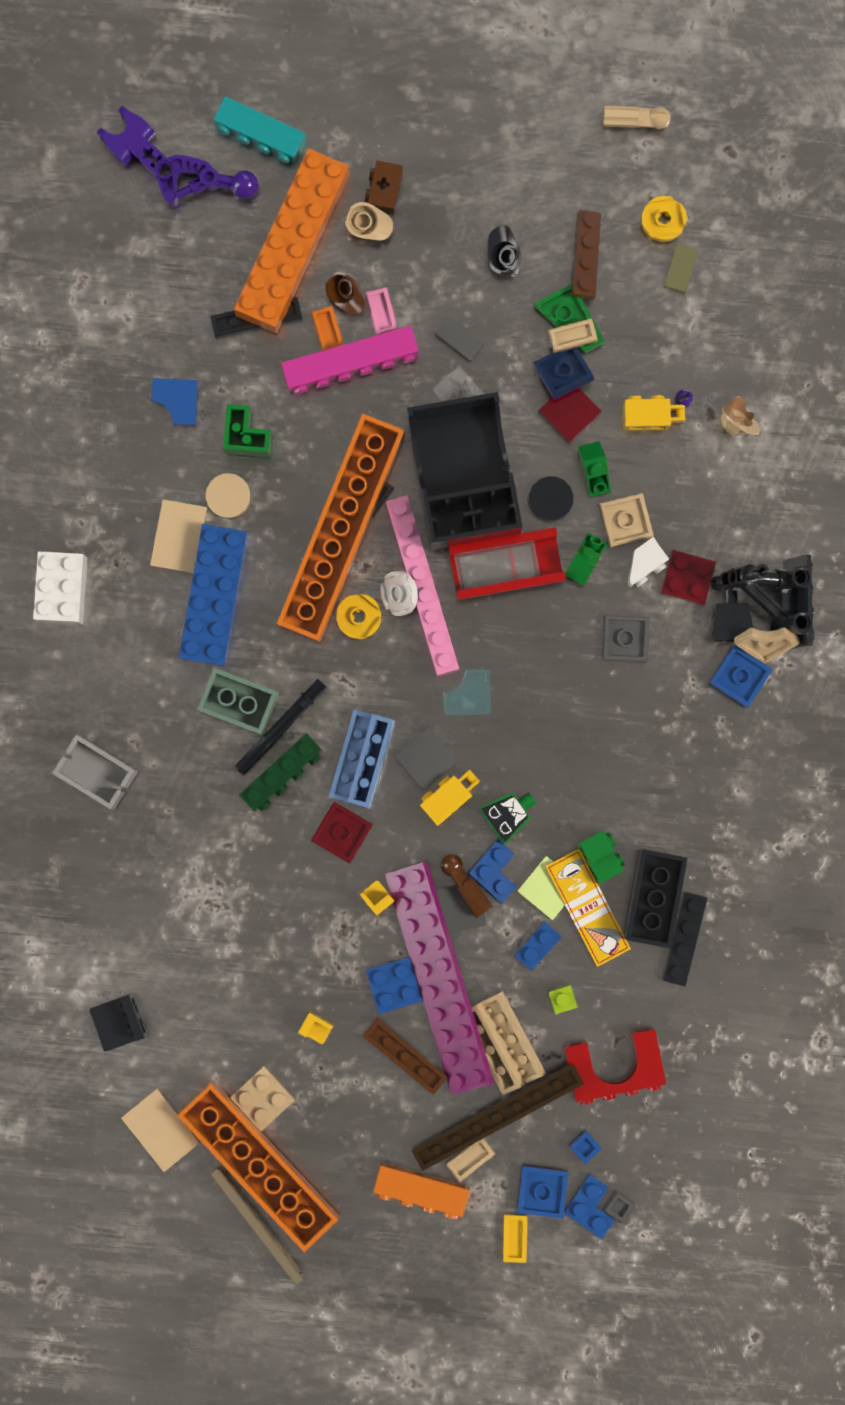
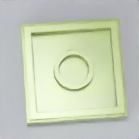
(541, 890)

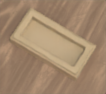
(572, 335)
(470, 1159)

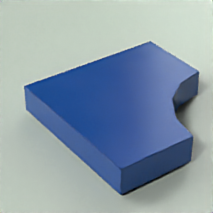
(178, 397)

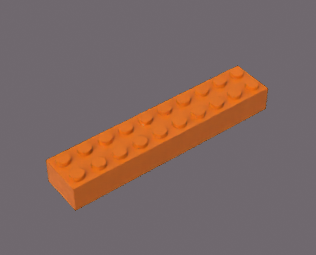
(341, 528)

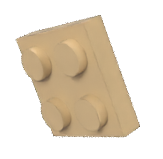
(262, 1098)

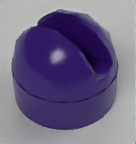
(687, 402)

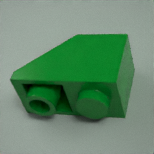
(594, 468)
(586, 559)

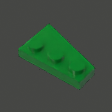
(564, 310)

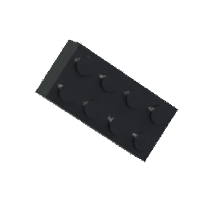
(655, 898)

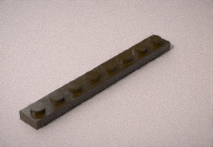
(498, 1116)

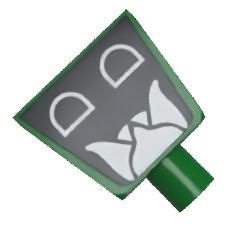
(508, 814)

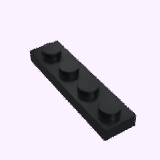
(685, 939)

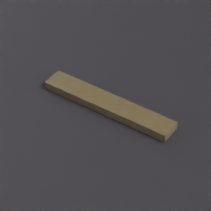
(257, 1225)

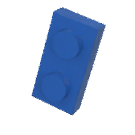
(538, 946)

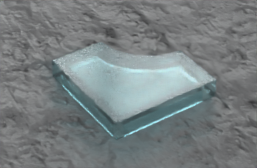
(471, 696)

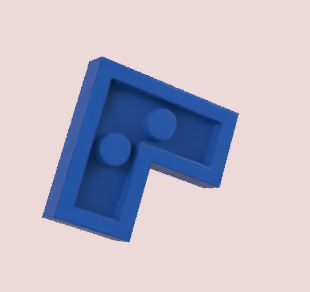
(487, 871)
(584, 1207)

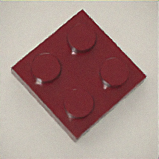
(688, 577)

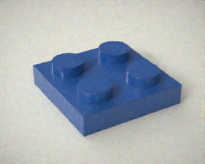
(741, 676)
(394, 985)
(542, 1192)

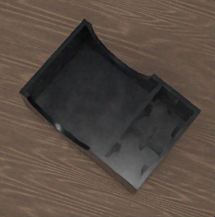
(463, 470)

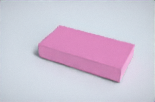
(381, 311)

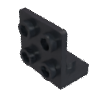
(118, 1022)

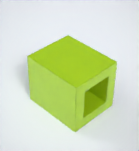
(562, 999)

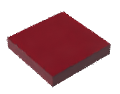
(570, 413)
(341, 832)

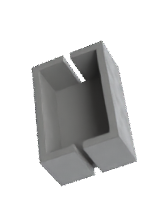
(95, 772)

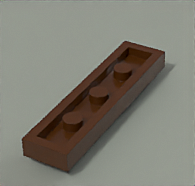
(586, 254)
(405, 1056)

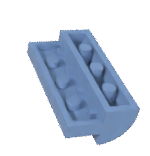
(362, 758)

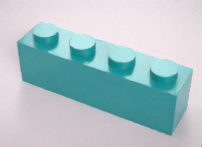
(259, 130)

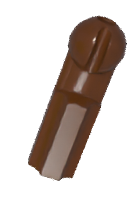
(467, 887)

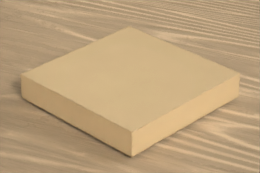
(626, 520)

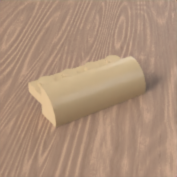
(505, 1044)

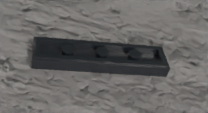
(229, 324)

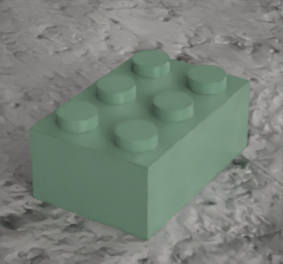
(238, 701)

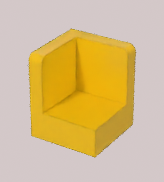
(377, 897)
(316, 1028)

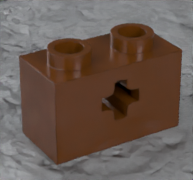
(391, 176)

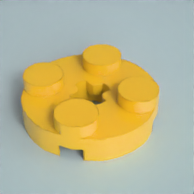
(652, 212)
(371, 614)

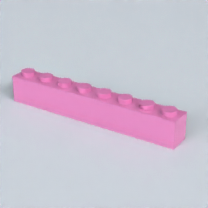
(427, 602)

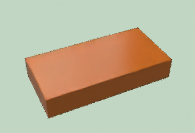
(327, 328)

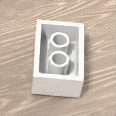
(60, 588)

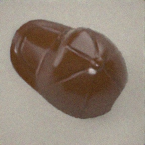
(345, 292)

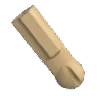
(635, 117)

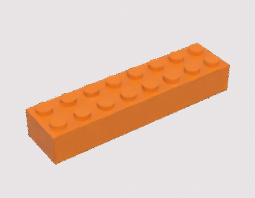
(292, 241)
(258, 1166)

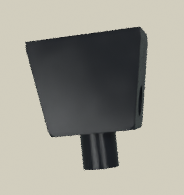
(729, 618)

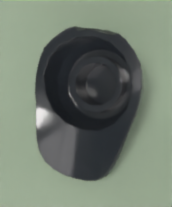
(503, 250)

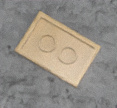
(178, 536)
(160, 1130)

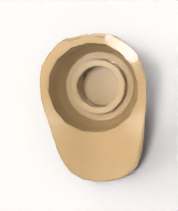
(368, 222)

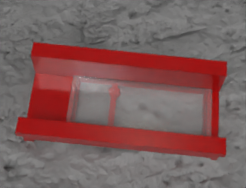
(506, 563)

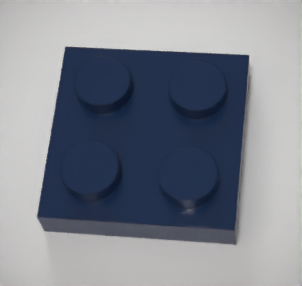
(563, 372)

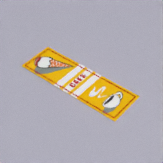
(588, 907)

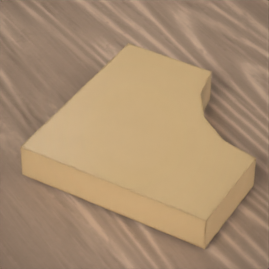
(766, 645)

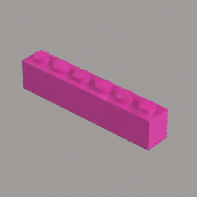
(350, 359)

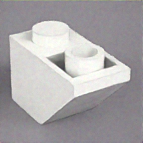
(645, 560)

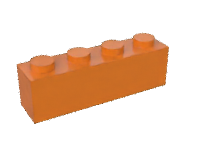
(421, 1190)

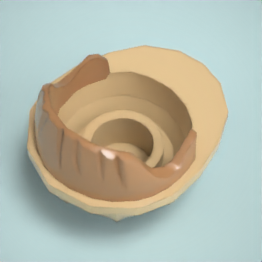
(737, 419)

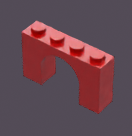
(646, 1073)

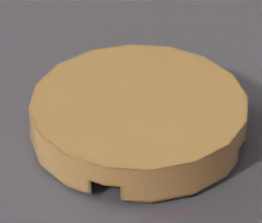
(228, 495)

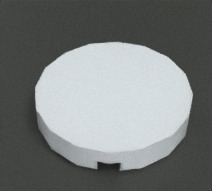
(399, 593)

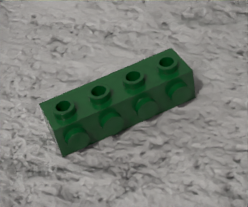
(281, 772)

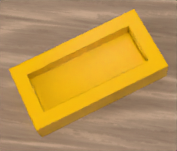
(515, 1238)

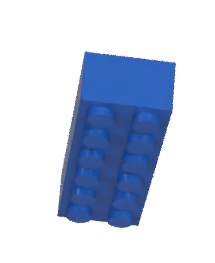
(214, 595)

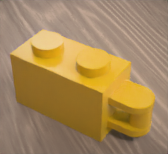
(650, 413)
(448, 797)

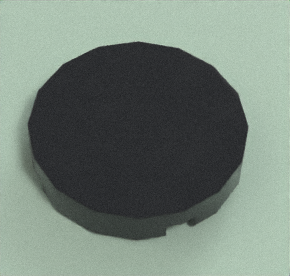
(551, 498)

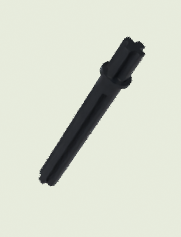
(278, 729)

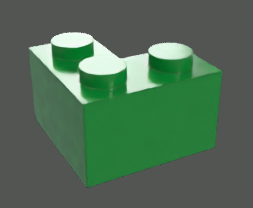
(242, 439)
(600, 856)

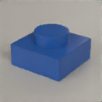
(585, 1147)

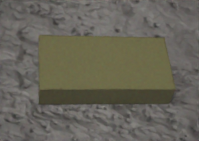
(680, 268)

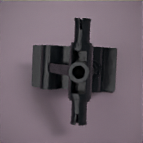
(795, 591)

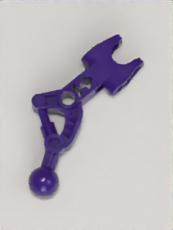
(135, 144)

